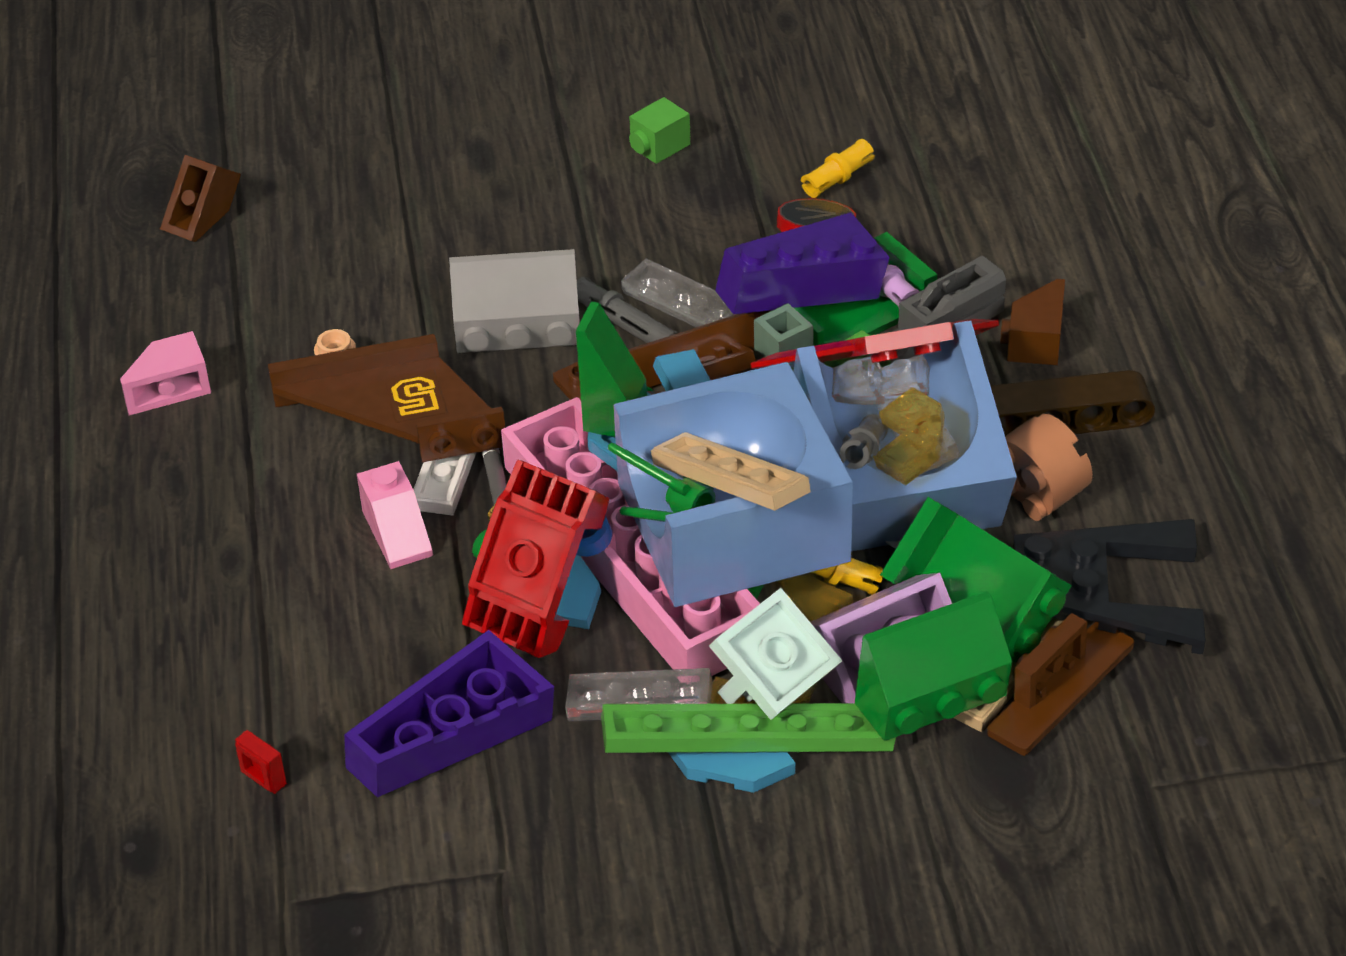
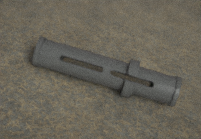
(621, 312)
(863, 442)

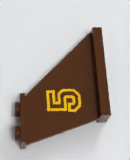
(397, 390)

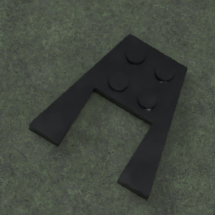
(1081, 560)

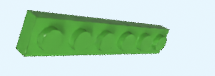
(738, 728)

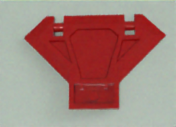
(881, 346)

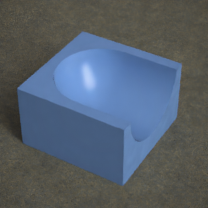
(971, 485)
(735, 540)

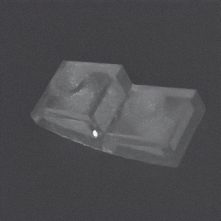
(869, 383)

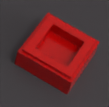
(260, 762)

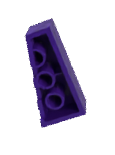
(803, 267)
(449, 715)

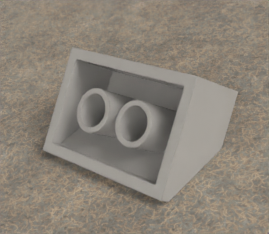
(514, 300)

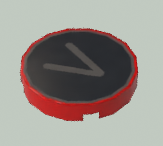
(808, 211)

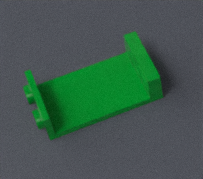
(842, 320)
(976, 563)

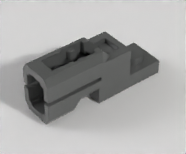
(955, 298)

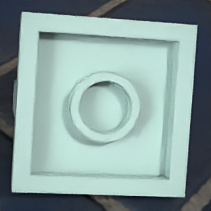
(773, 655)

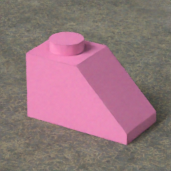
(166, 374)
(394, 514)

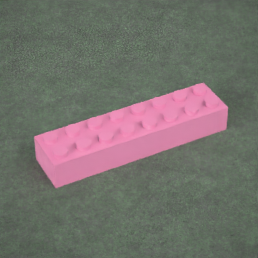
(625, 568)

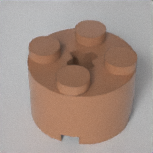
(1046, 465)

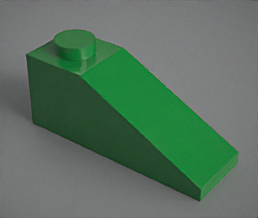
(605, 371)

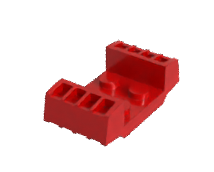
(530, 558)

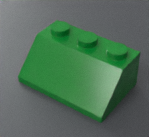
(933, 667)

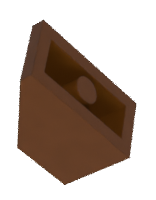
(199, 198)
(1035, 325)

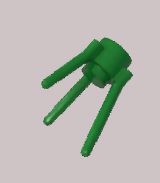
(680, 494)

